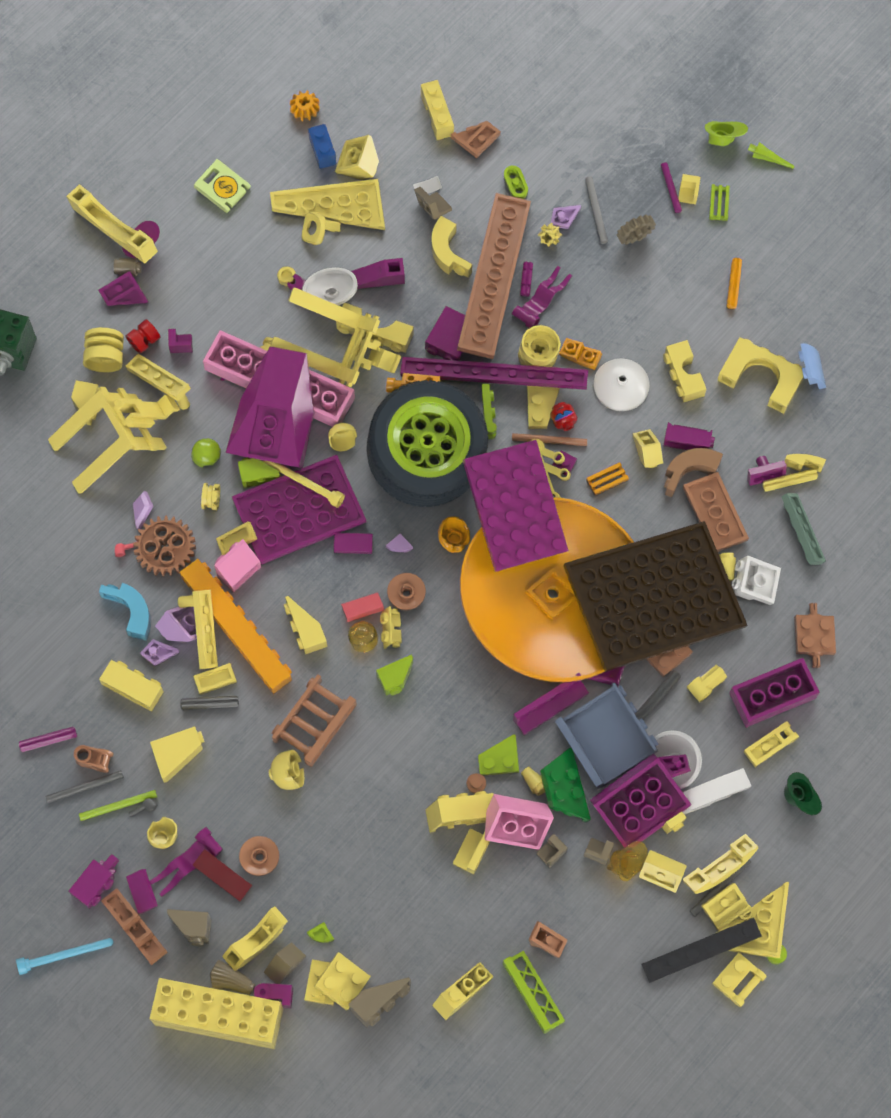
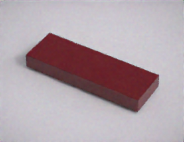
(222, 875)

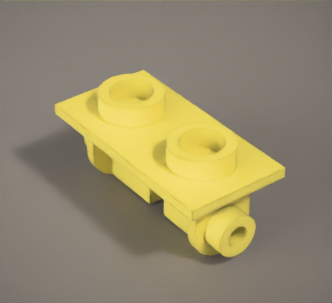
(389, 619)

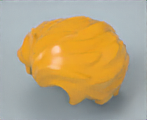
(453, 534)

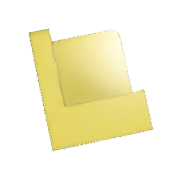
(689, 189)

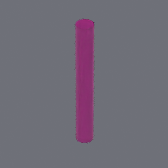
(671, 188)

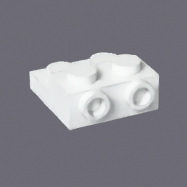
(756, 580)

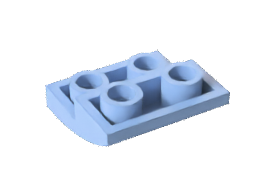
(813, 368)

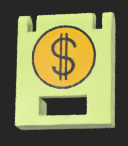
(224, 188)

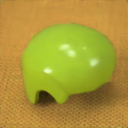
(205, 452)

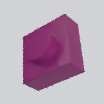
(568, 463)

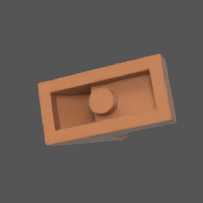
(547, 939)

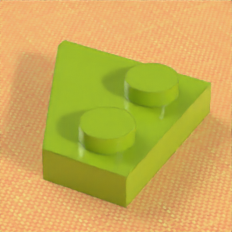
(500, 758)

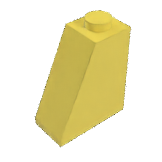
(176, 751)

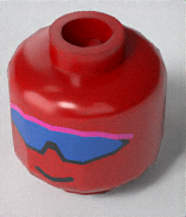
(563, 416)

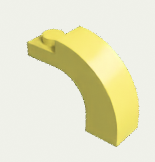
(441, 236)
(256, 940)

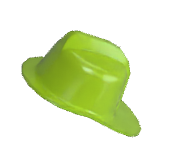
(724, 132)

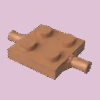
(815, 635)

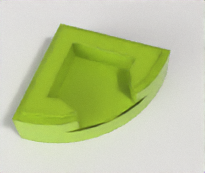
(320, 934)

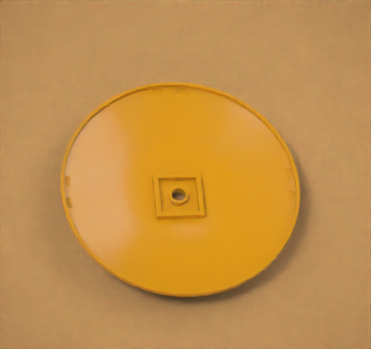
(519, 618)

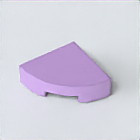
(399, 544)

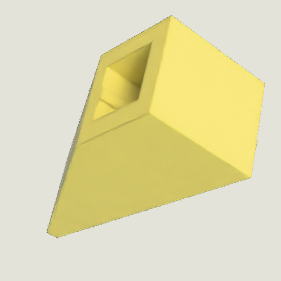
(309, 630)
(462, 991)

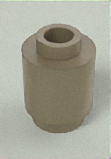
(125, 265)

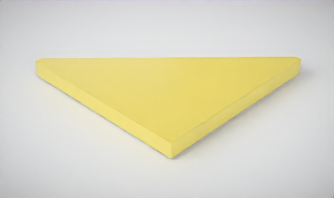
(770, 920)

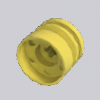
(539, 340)
(103, 350)

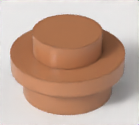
(476, 783)

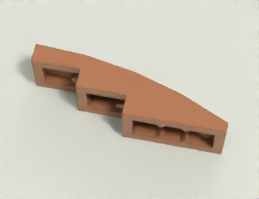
(134, 926)

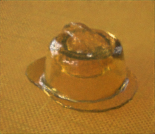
(628, 861)

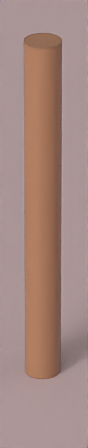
(550, 439)

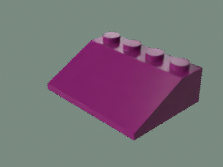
(640, 801)

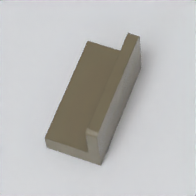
(432, 204)

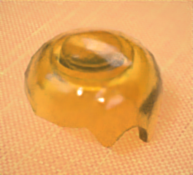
(363, 636)

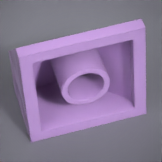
(178, 624)

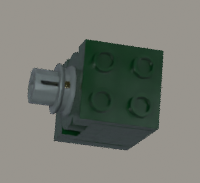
(16, 341)

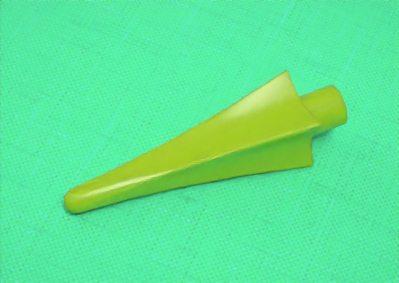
(764, 153)

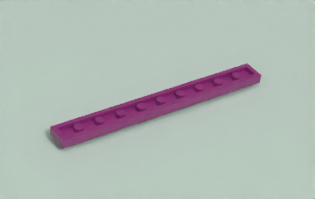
(497, 373)

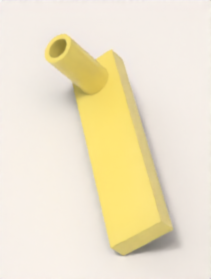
(160, 379)
(204, 624)

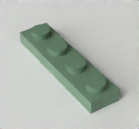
(803, 529)

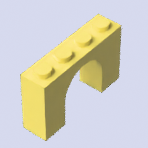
(748, 354)

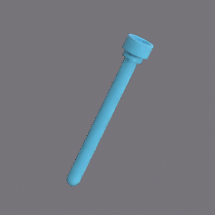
(25, 965)

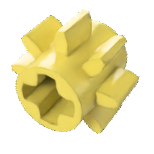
(549, 234)

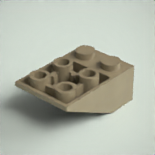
(376, 1000)

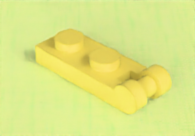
(770, 744)

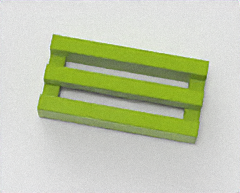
(720, 189)

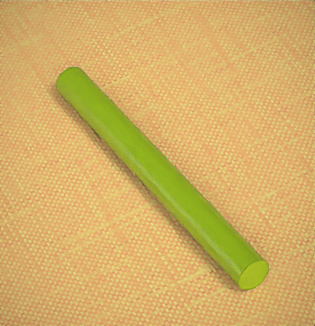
(117, 805)

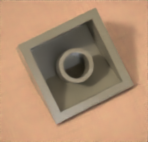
(193, 925)

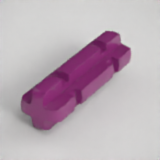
(526, 279)

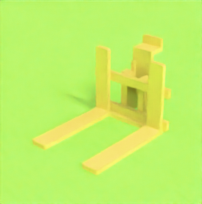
(357, 347)
(141, 416)

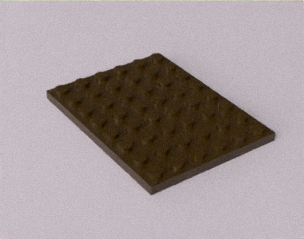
(654, 596)

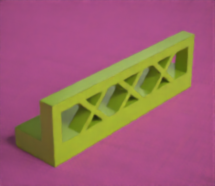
(527, 995)

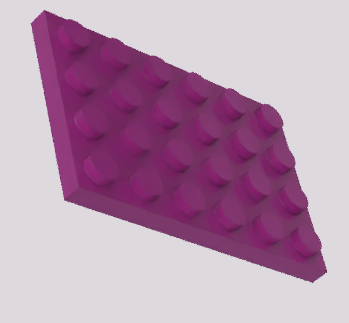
(515, 505)
(294, 516)

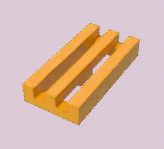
(618, 466)

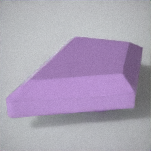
(564, 216)
(142, 507)
(158, 652)

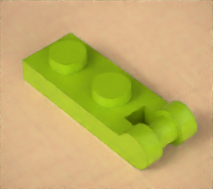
(488, 412)

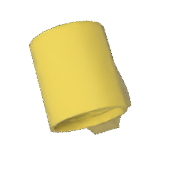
(702, 686)

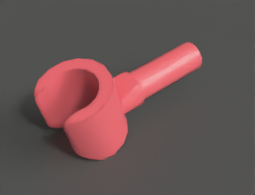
(120, 549)

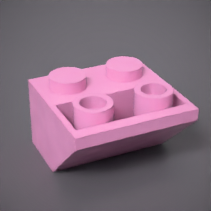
(237, 565)

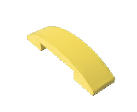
(723, 867)

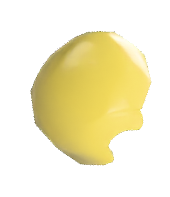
(342, 437)
(162, 833)

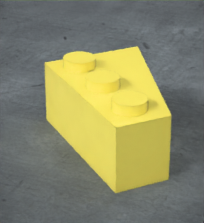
(458, 810)

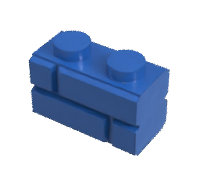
(322, 146)

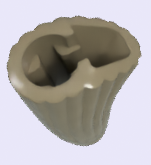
(226, 978)

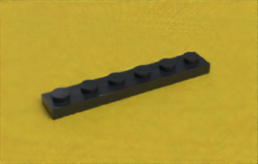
(701, 950)

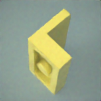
(471, 851)
(662, 871)

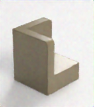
(598, 850)
(552, 851)

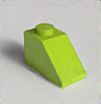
(256, 472)
(394, 675)

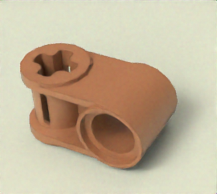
(97, 759)

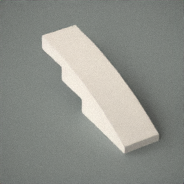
(716, 790)

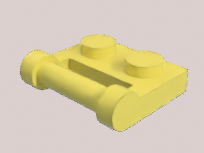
(734, 974)

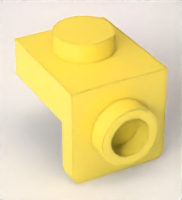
(674, 823)

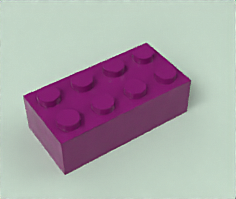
(774, 692)

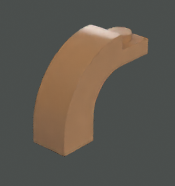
(695, 459)

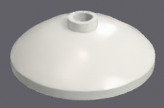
(332, 285)
(619, 394)
(677, 744)

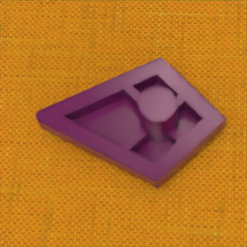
(676, 764)

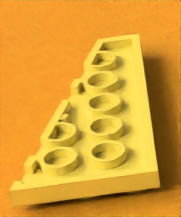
(347, 203)

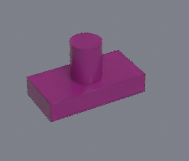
(765, 471)

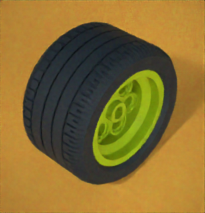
(432, 405)

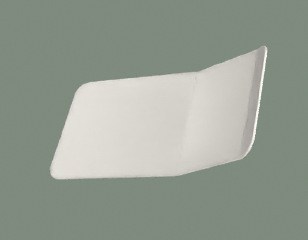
(429, 185)

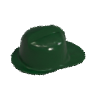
(801, 794)

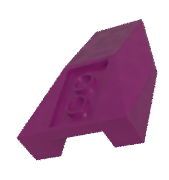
(275, 411)

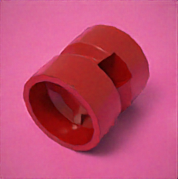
(143, 336)

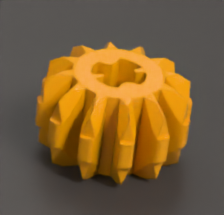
(304, 105)

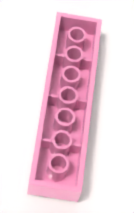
(239, 360)

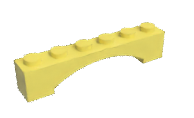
(132, 240)

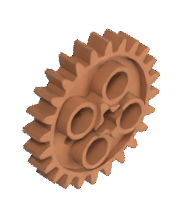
(149, 537)

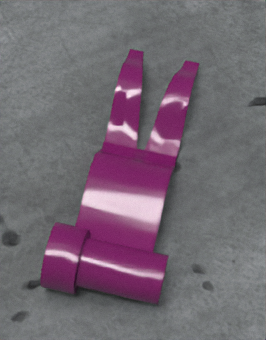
(540, 301)
(186, 860)

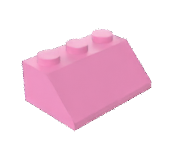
(517, 821)

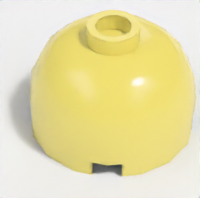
(286, 770)

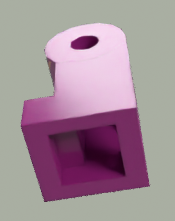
(276, 992)

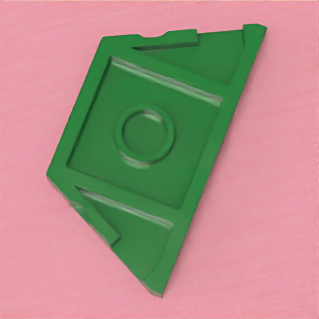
(564, 786)

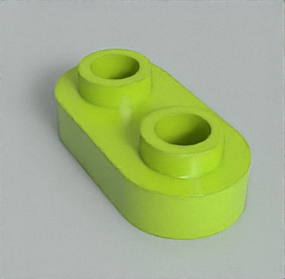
(517, 183)

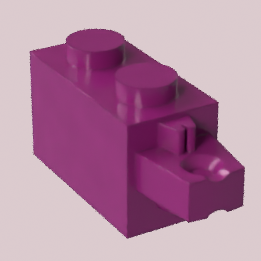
(94, 881)

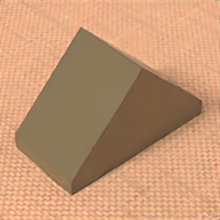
(284, 963)

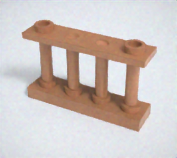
(322, 737)

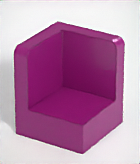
(179, 343)

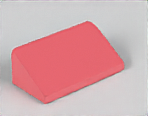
(362, 607)

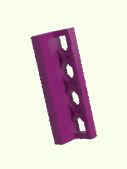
(549, 705)

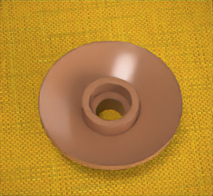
(410, 583)
(254, 847)

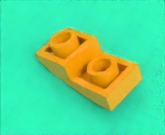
(579, 354)

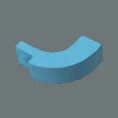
(140, 619)

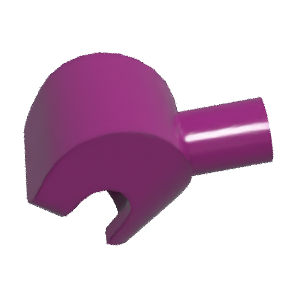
(298, 284)

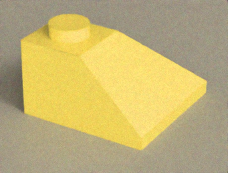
(358, 158)

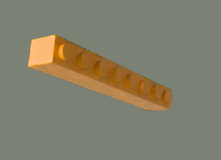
(237, 628)

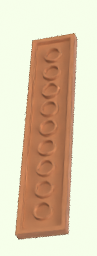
(494, 276)

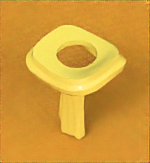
(322, 225)

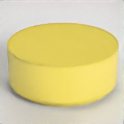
(285, 275)

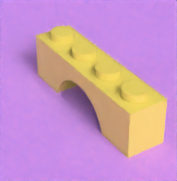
(394, 336)

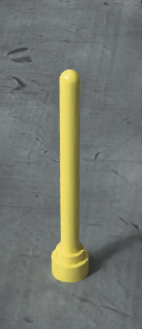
(335, 498)

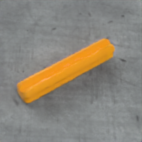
(734, 283)

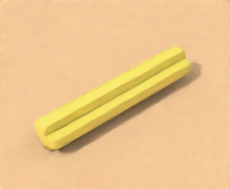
(789, 480)

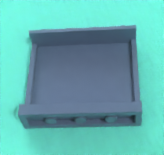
(607, 736)

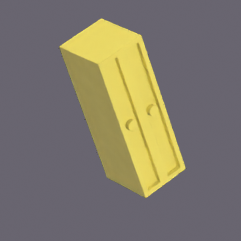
(216, 1013)

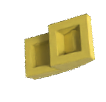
(797, 461)

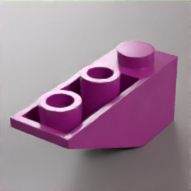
(381, 273)

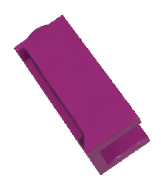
(687, 437)

